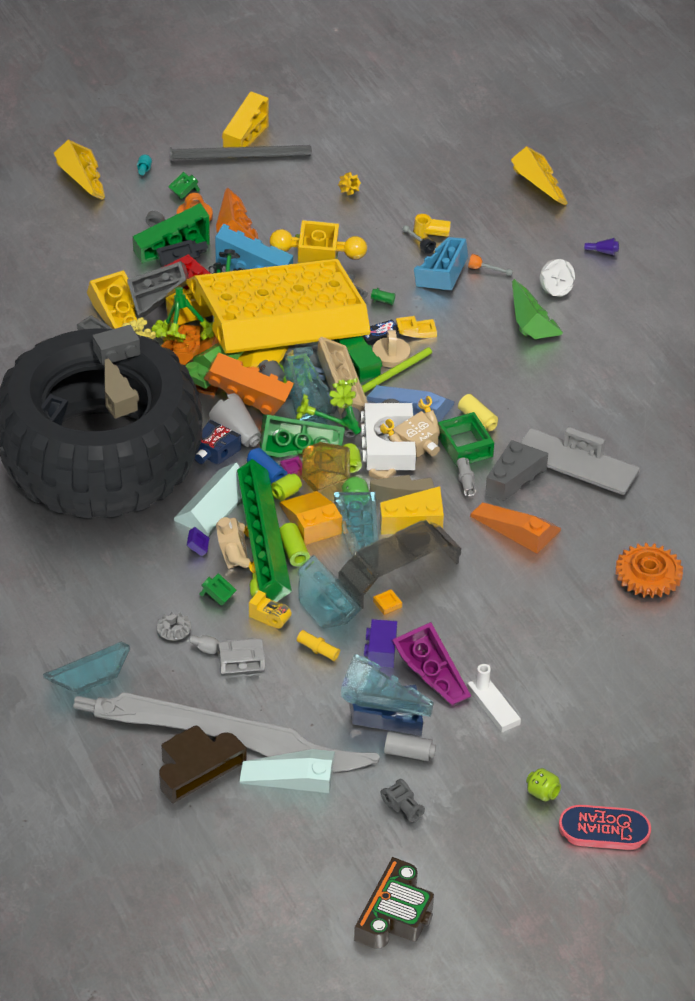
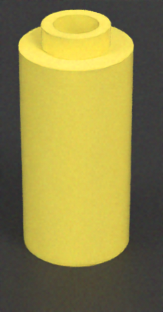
(471, 404)

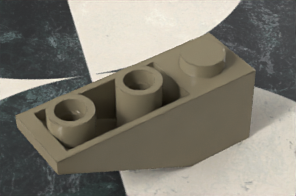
(118, 394)

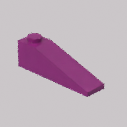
(430, 660)

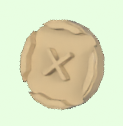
(391, 350)

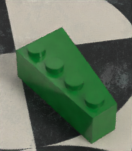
(187, 225)

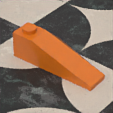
(233, 214)
(189, 347)

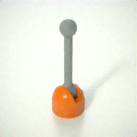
(476, 262)

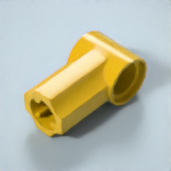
(426, 226)

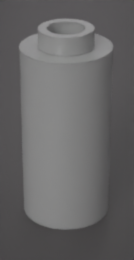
(409, 746)

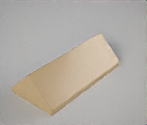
(339, 366)

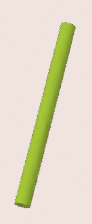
(397, 369)

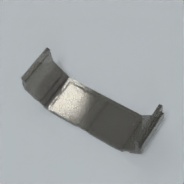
(392, 553)

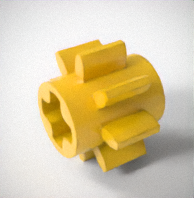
(349, 183)

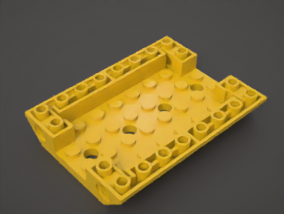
(295, 305)

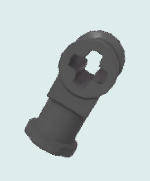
(402, 798)

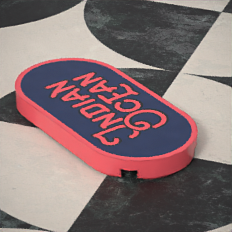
(604, 827)

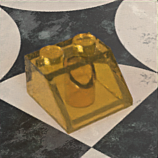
(325, 465)

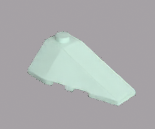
(297, 770)

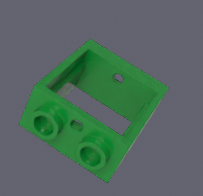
(474, 451)

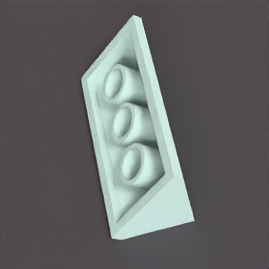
(213, 501)

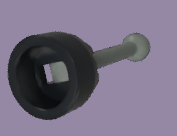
(426, 244)

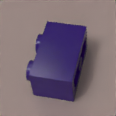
(380, 646)

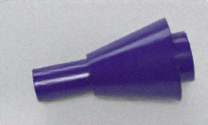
(607, 246)

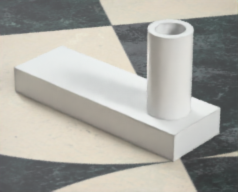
(492, 700)

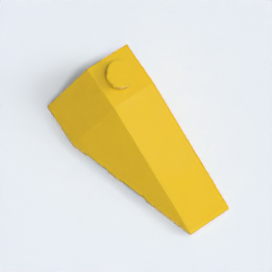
(81, 166)
(539, 172)
(112, 299)

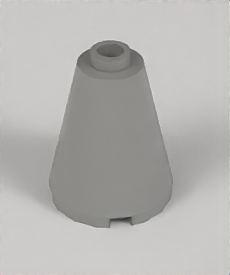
(236, 417)

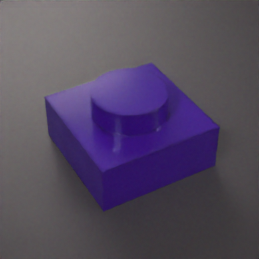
(198, 541)

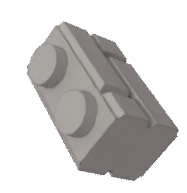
(241, 656)

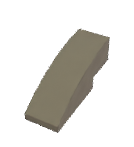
(399, 486)

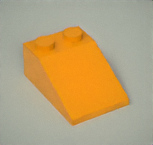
(314, 516)

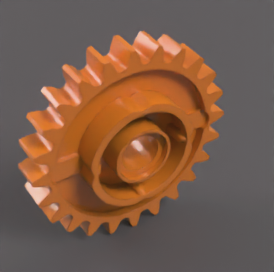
(649, 570)

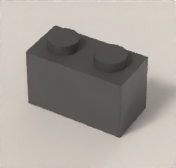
(116, 344)

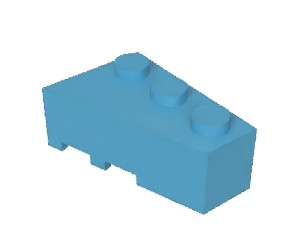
(443, 266)

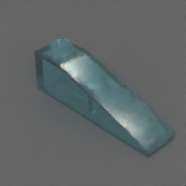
(371, 688)

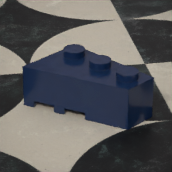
(386, 719)

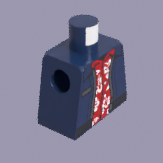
(217, 443)

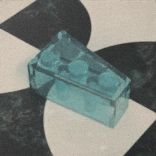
(306, 381)

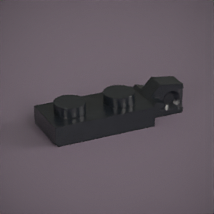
(176, 251)

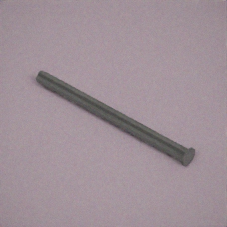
(238, 152)

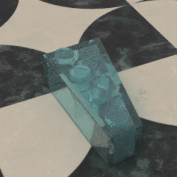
(358, 518)

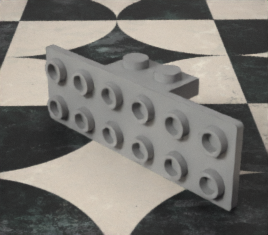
(583, 458)

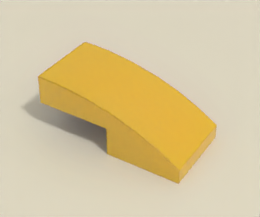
(419, 329)

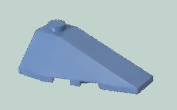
(439, 405)

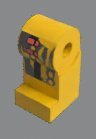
(268, 611)

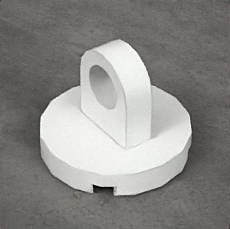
(557, 277)

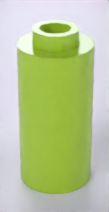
(294, 544)

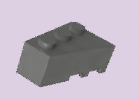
(153, 287)
(513, 469)

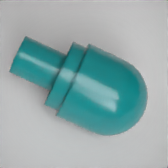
(144, 164)

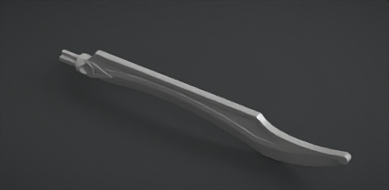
(257, 736)

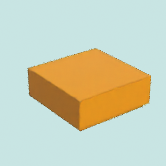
(387, 602)

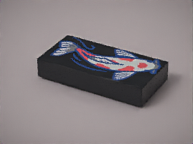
(380, 331)

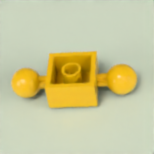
(318, 242)

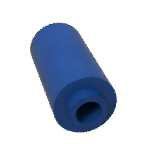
(274, 469)

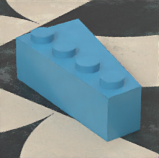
(252, 252)

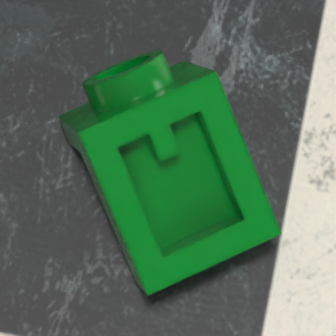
(183, 185)
(218, 589)

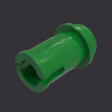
(382, 296)

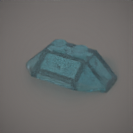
(325, 595)
(91, 670)

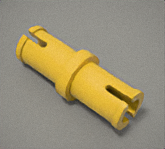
(318, 645)

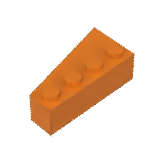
(248, 383)

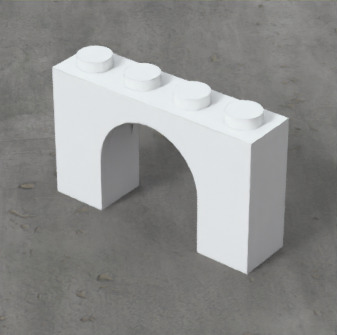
(382, 453)

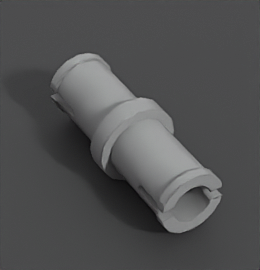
(466, 476)

